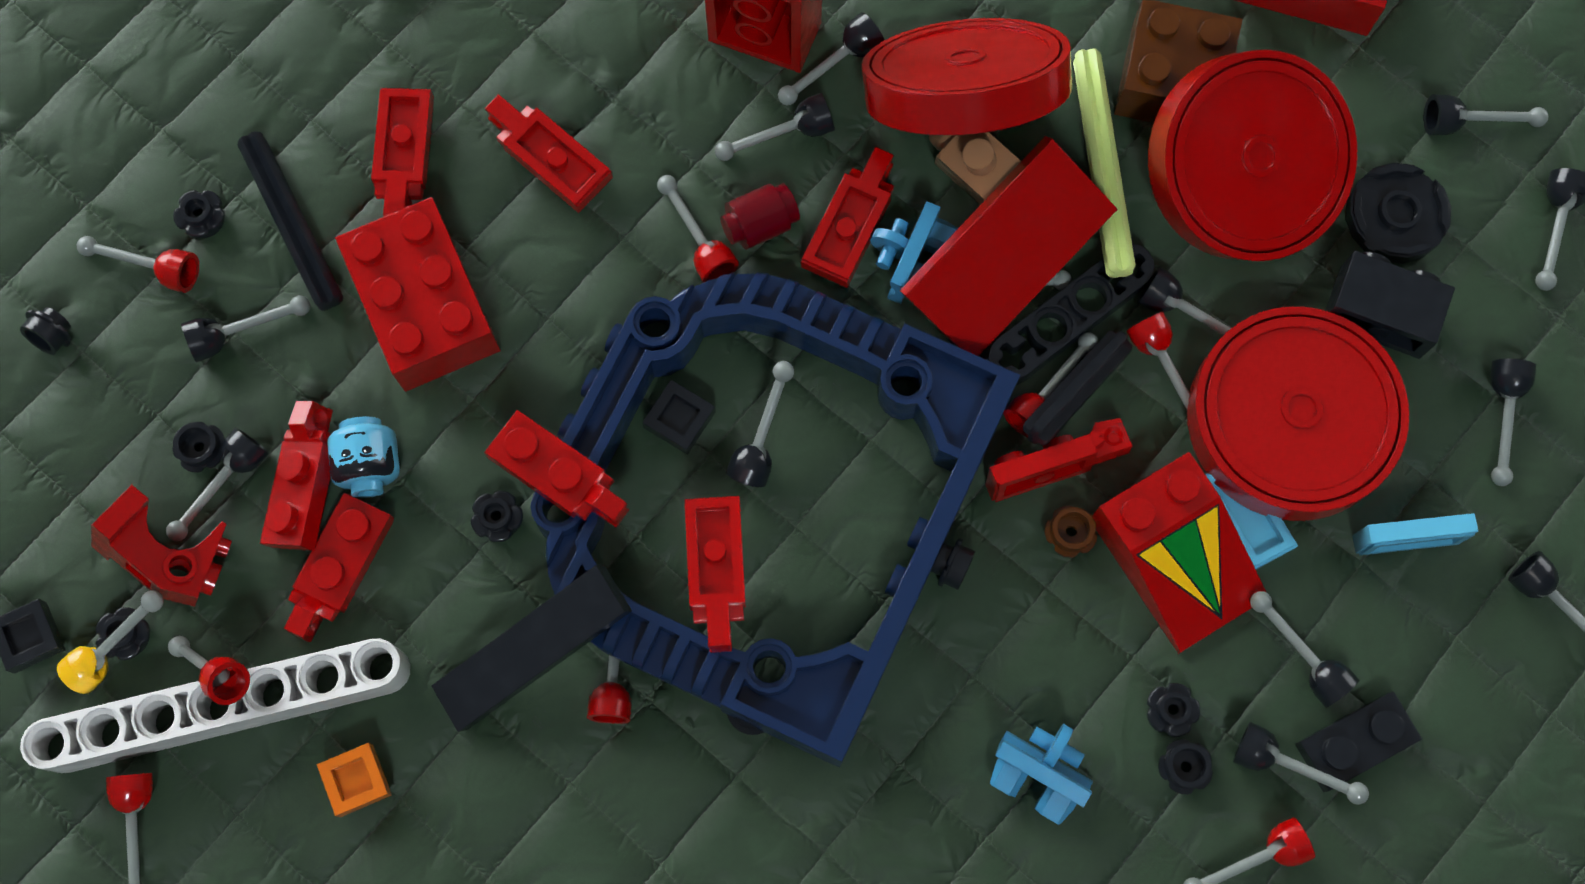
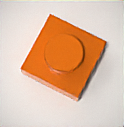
(354, 780)

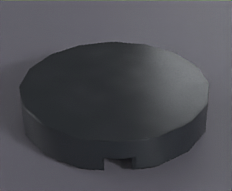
(1398, 212)

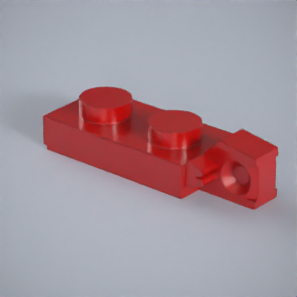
(402, 146)
(549, 153)
(850, 220)
(1057, 460)
(555, 470)
(300, 480)
(336, 565)
(715, 566)

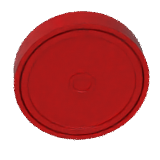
(967, 76)
(1253, 155)
(1298, 413)

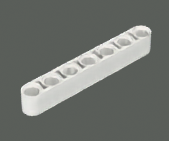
(191, 708)

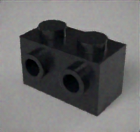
(1391, 303)

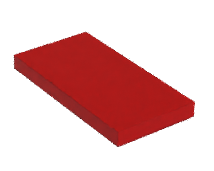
(1009, 248)

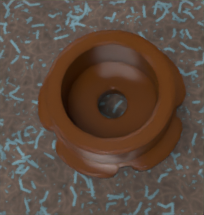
(1078, 519)

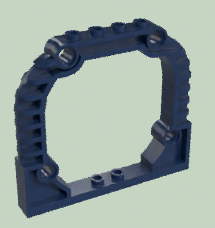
(956, 408)

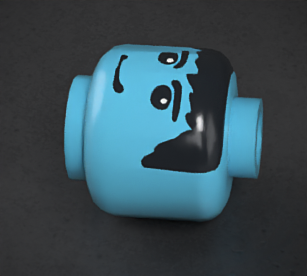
(363, 456)

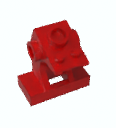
(125, 538)

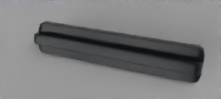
(1077, 388)

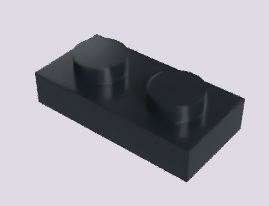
(1360, 739)

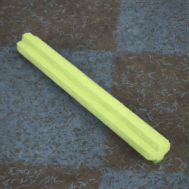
(1104, 160)

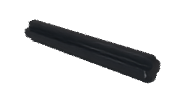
(290, 221)

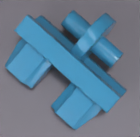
(927, 236)
(1063, 784)

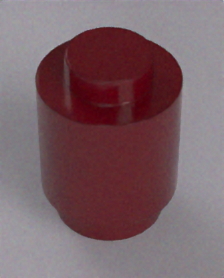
(759, 215)

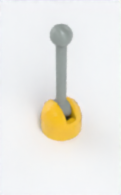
(87, 666)

